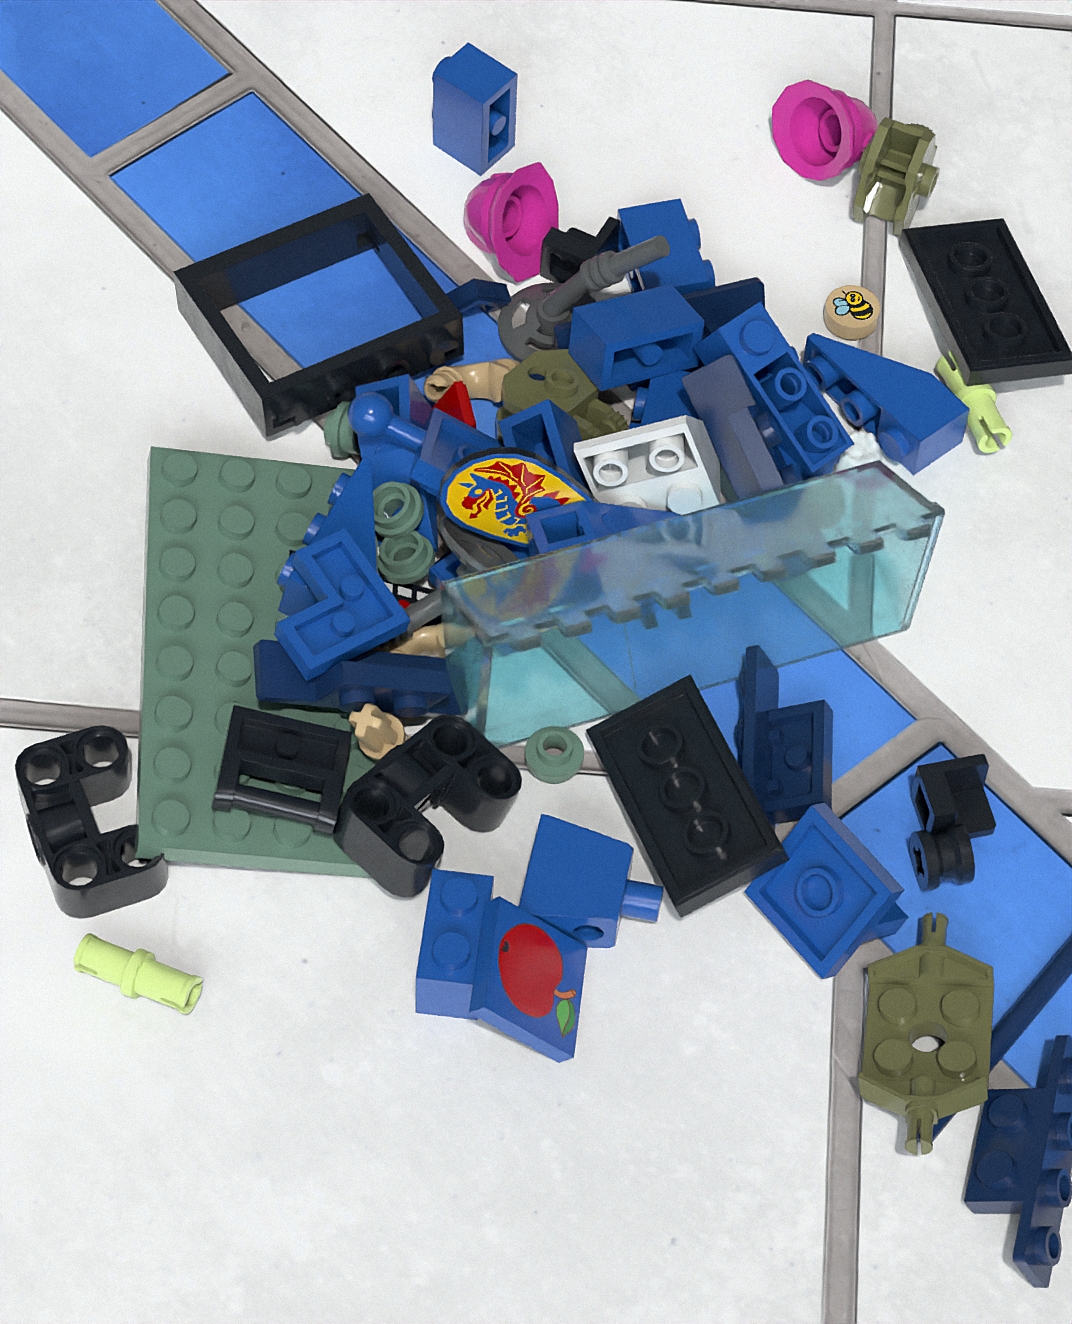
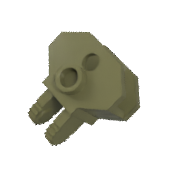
(896, 173)
(563, 385)

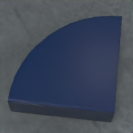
(480, 292)

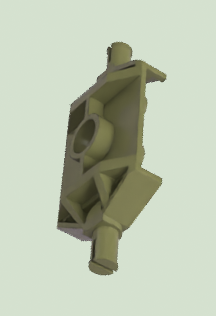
(920, 995)

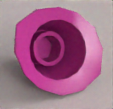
(821, 129)
(512, 216)

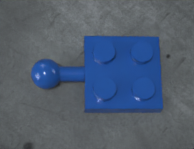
(437, 445)

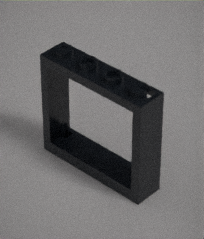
(292, 254)

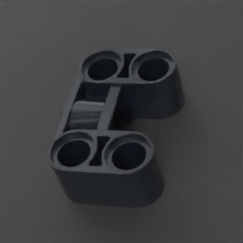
(438, 764)
(65, 829)

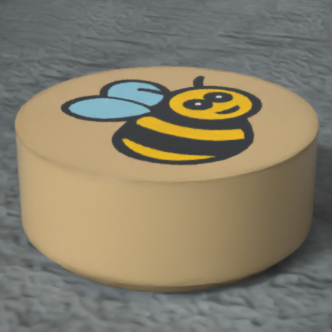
(851, 312)

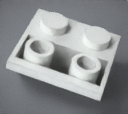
(654, 466)

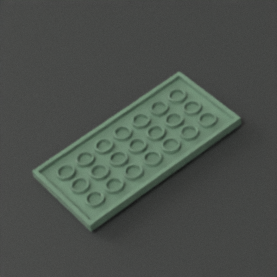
(209, 594)

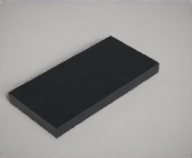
(986, 302)
(686, 796)

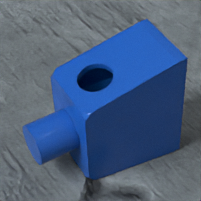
(584, 883)

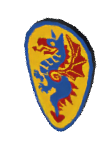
(501, 485)

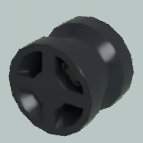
(942, 857)

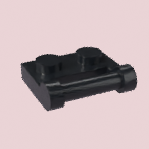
(286, 753)

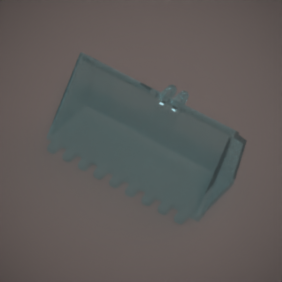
(686, 595)

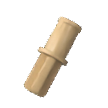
(377, 731)

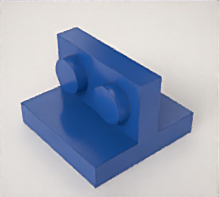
(828, 893)

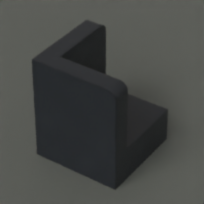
(566, 251)
(953, 794)

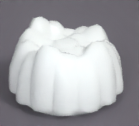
(862, 452)

